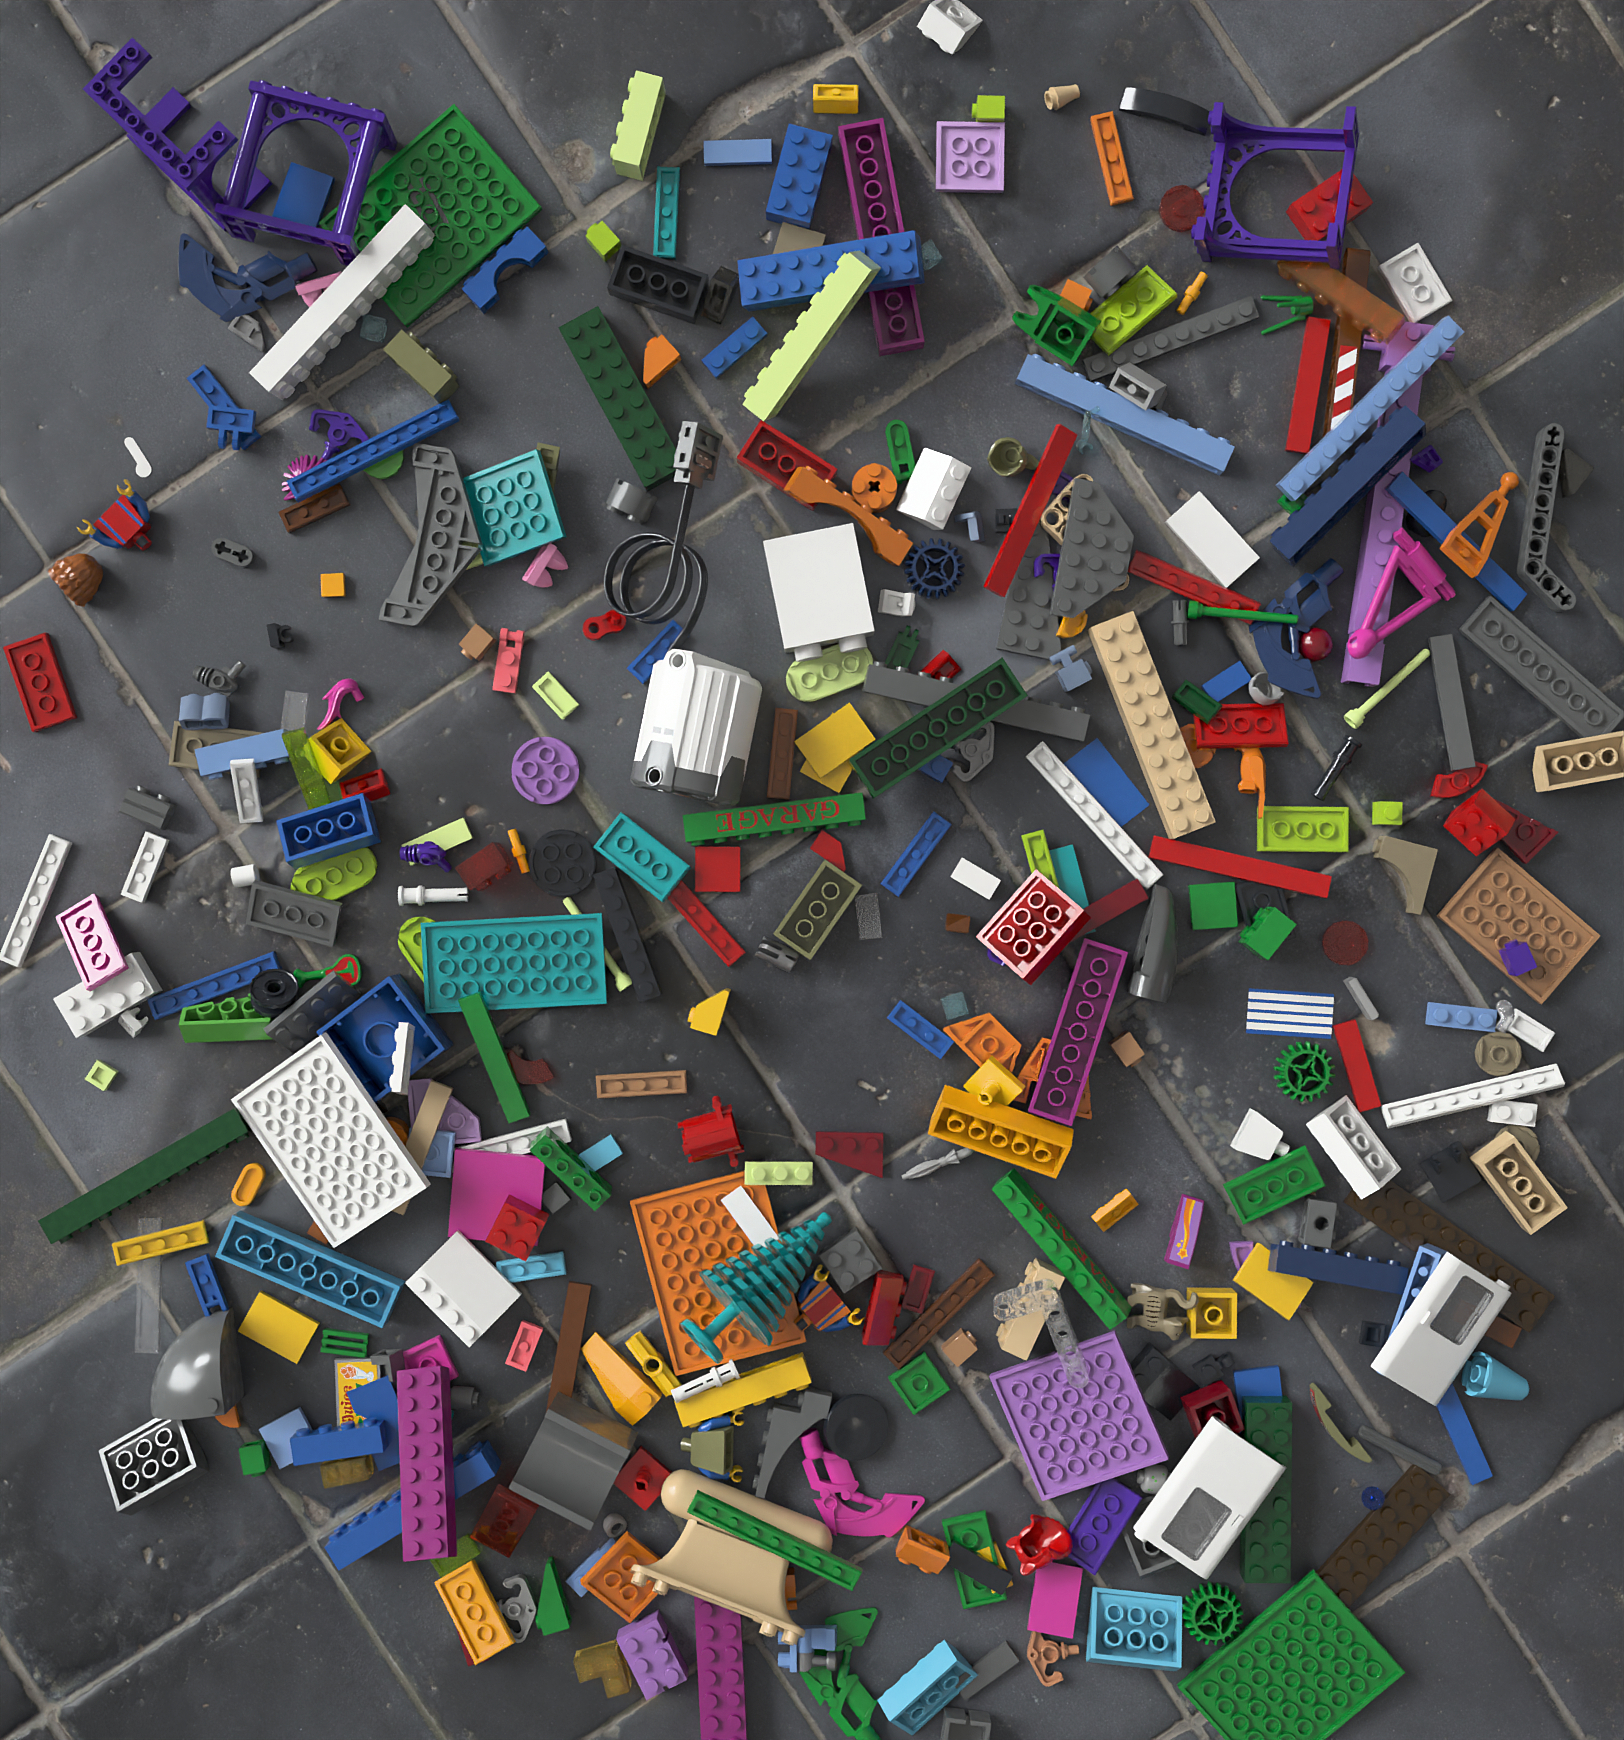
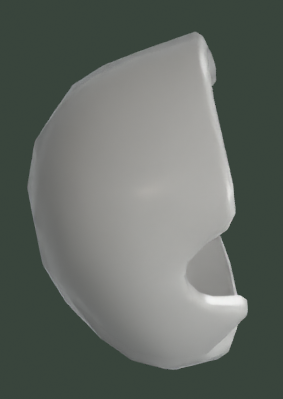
(1263, 691)

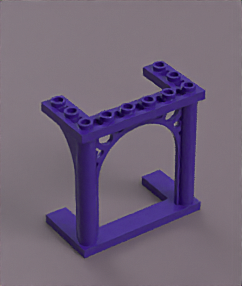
(274, 104)
(1235, 134)
(188, 171)

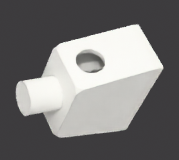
(1259, 1137)

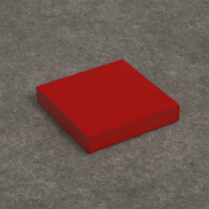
(717, 869)

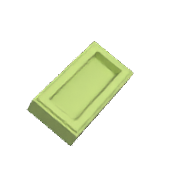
(555, 695)

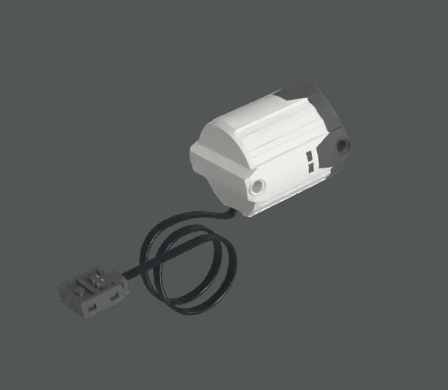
(696, 707)

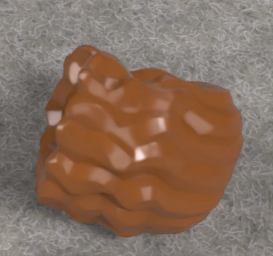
(77, 577)

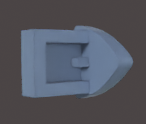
(974, 524)

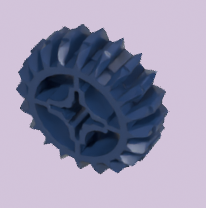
(941, 577)

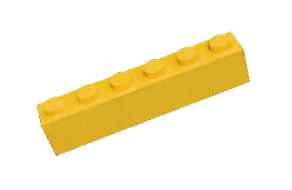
(751, 1387)

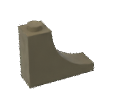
(1413, 865)

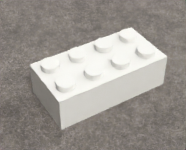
(91, 1010)

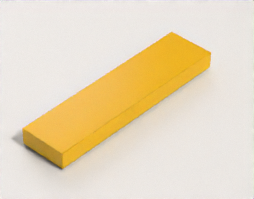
(160, 1242)

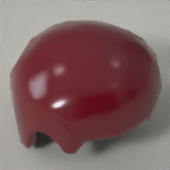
(1315, 644)

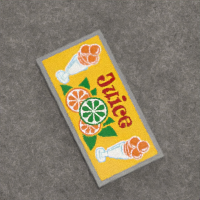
(351, 1374)

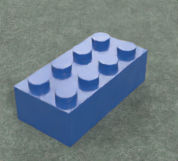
(799, 176)
(328, 831)

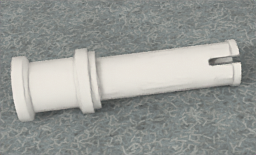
(421, 895)
(679, 1393)

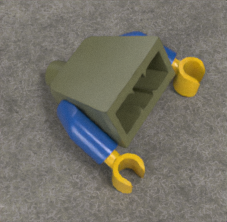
(713, 1447)

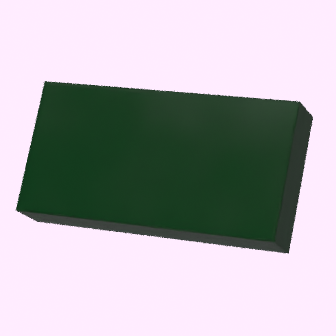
(1197, 701)

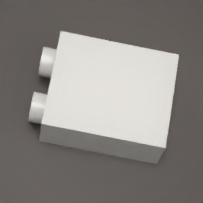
(819, 591)

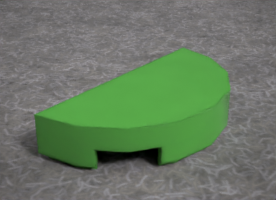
(388, 467)

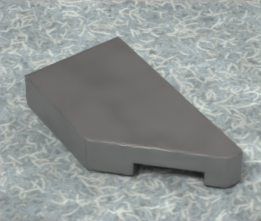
(248, 330)

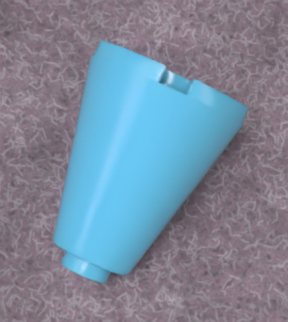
(1491, 1379)

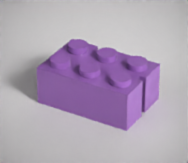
(649, 1657)

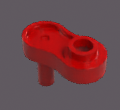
(606, 624)

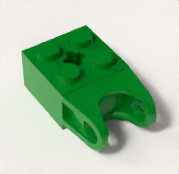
(1053, 319)

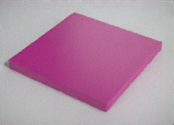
(483, 1184)

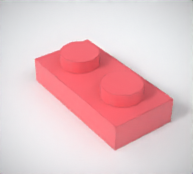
(524, 1345)

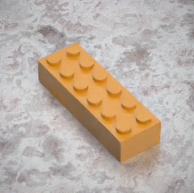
(1001, 1132)

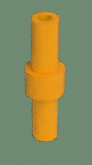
(1192, 293)
(519, 851)

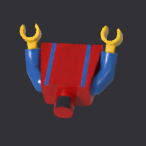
(123, 522)

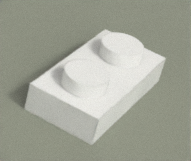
(1513, 1113)

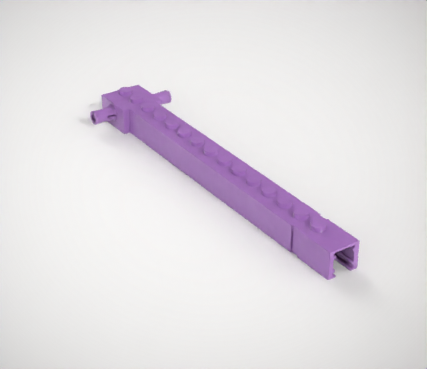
(1382, 512)

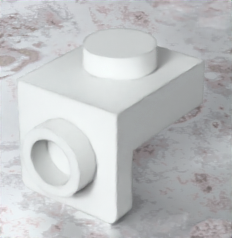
(896, 603)

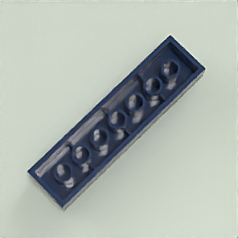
(1349, 485)

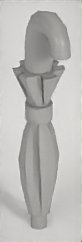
(930, 1166)

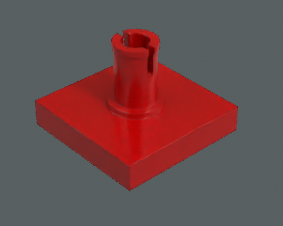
(642, 1478)

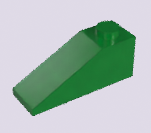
(553, 1609)

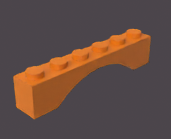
(886, 542)

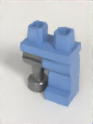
(802, 1655)

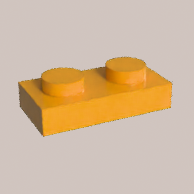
(1114, 1210)

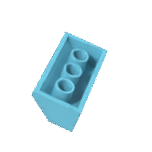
(926, 1688)

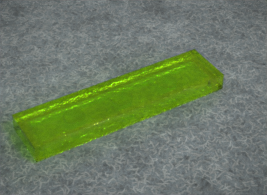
(306, 768)

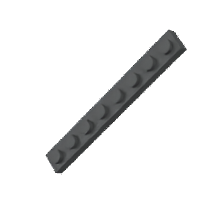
(1172, 338)

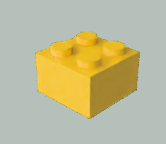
(1214, 1315)

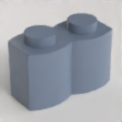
(204, 712)

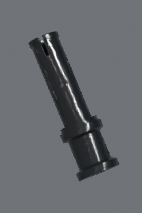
(1339, 756)

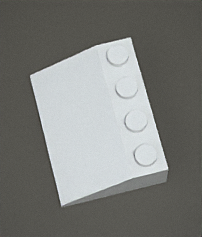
(463, 1288)

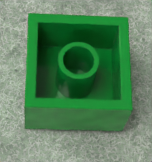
(1266, 932)

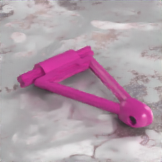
(1423, 574)

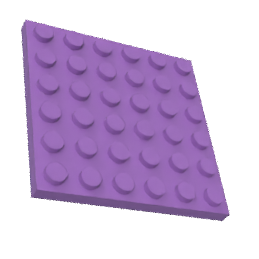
(1081, 1433)

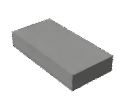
(1361, 998)

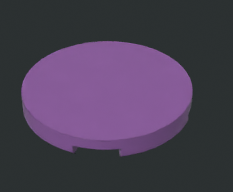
(545, 770)

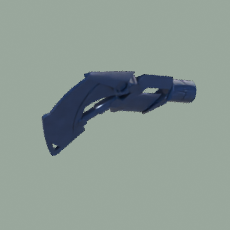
(198, 272)
(1288, 669)

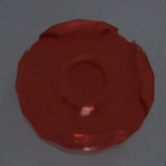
(1181, 208)
(1345, 942)

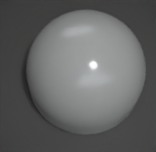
(610, 1521)

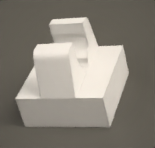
(130, 1023)

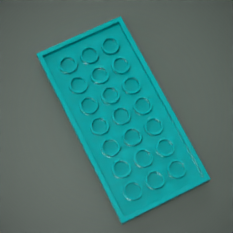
(515, 962)

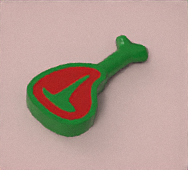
(346, 966)

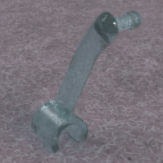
(1085, 430)

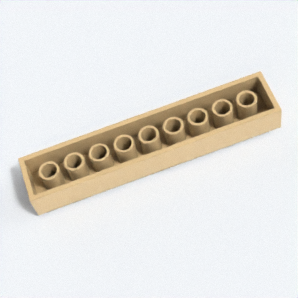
(1151, 725)

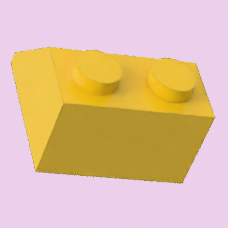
(337, 750)
(709, 1013)

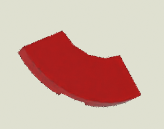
(1458, 782)

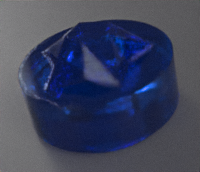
(1372, 1498)

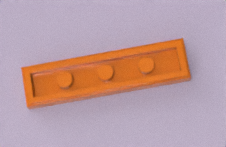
(1111, 158)

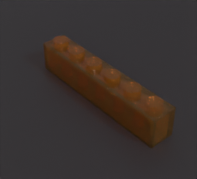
(1345, 297)

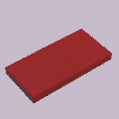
(40, 682)
(1243, 727)

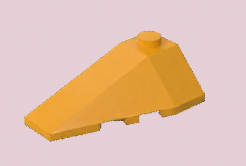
(624, 1384)

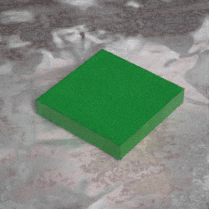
(1213, 905)
(919, 1383)

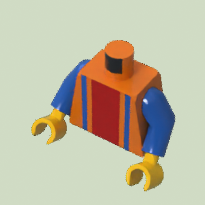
(822, 1306)

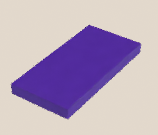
(1101, 1522)

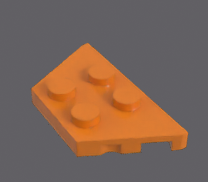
(983, 1038)

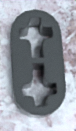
(234, 547)

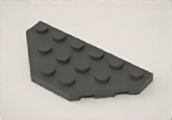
(1092, 551)

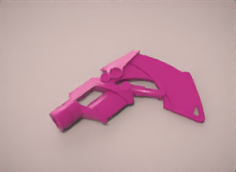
(884, 1517)

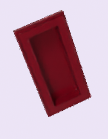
(917, 1289)

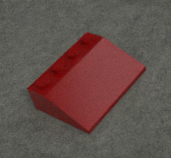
(1033, 927)

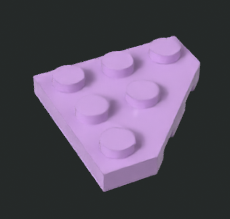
(455, 1117)

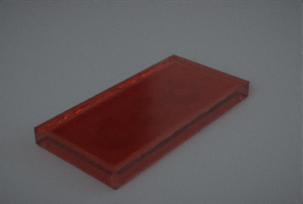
(504, 1520)

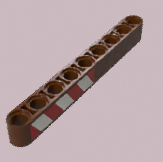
(1345, 346)

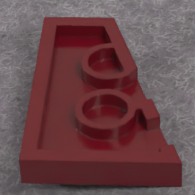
(1526, 835)
(852, 1149)

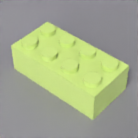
(638, 125)

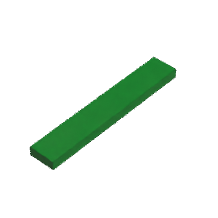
(494, 1057)

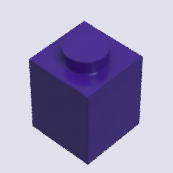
(1517, 957)

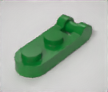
(899, 449)

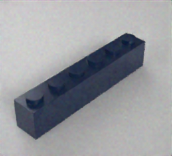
(1336, 1268)

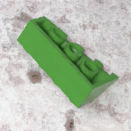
(223, 1022)

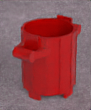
(712, 1135)

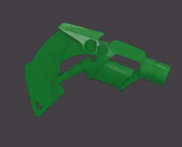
(851, 1631)

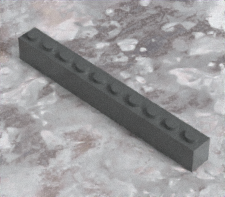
(1025, 714)

